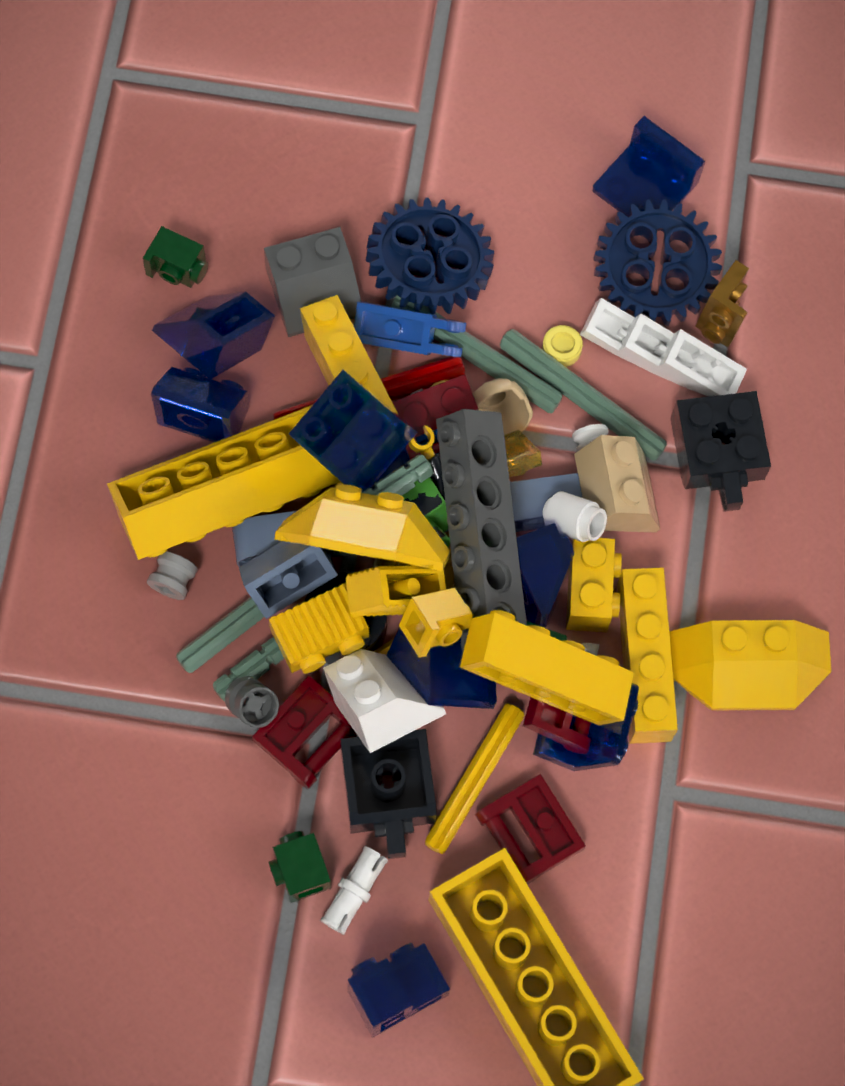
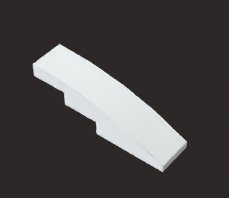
(662, 352)

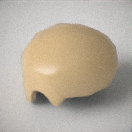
(507, 398)

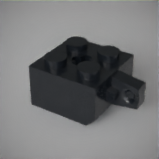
(704, 461)
(395, 809)

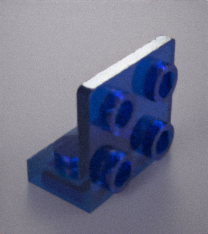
(650, 168)

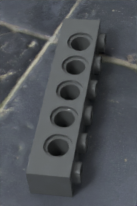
(480, 513)

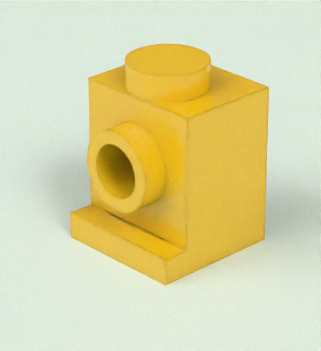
(435, 620)

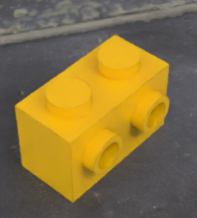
(590, 585)

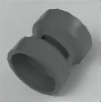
(260, 705)

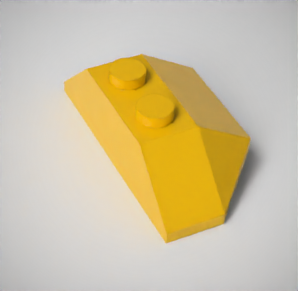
(367, 527)
(750, 663)

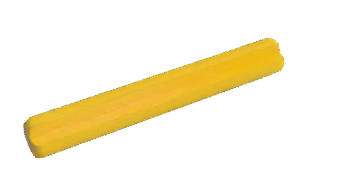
(474, 778)

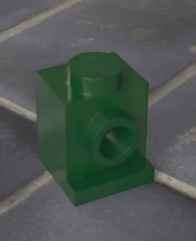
(175, 258)

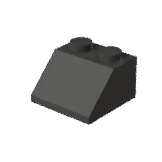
(309, 272)

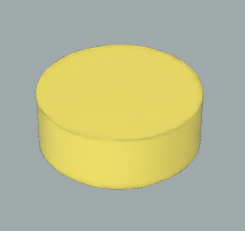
(563, 344)

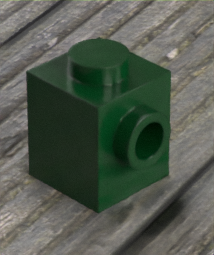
(299, 866)

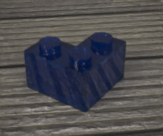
(396, 989)

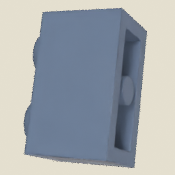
(285, 575)

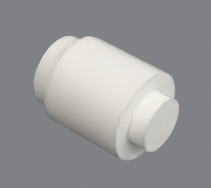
(575, 516)

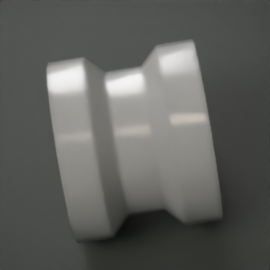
(172, 575)

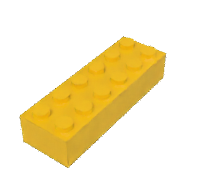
(217, 486)
(530, 978)

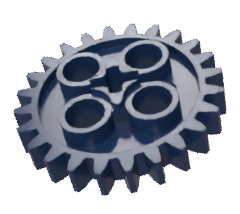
(461, 248)
(623, 258)

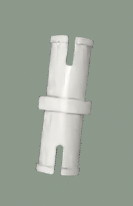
(354, 890)

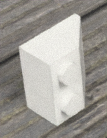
(377, 698)

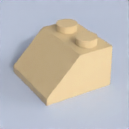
(618, 479)

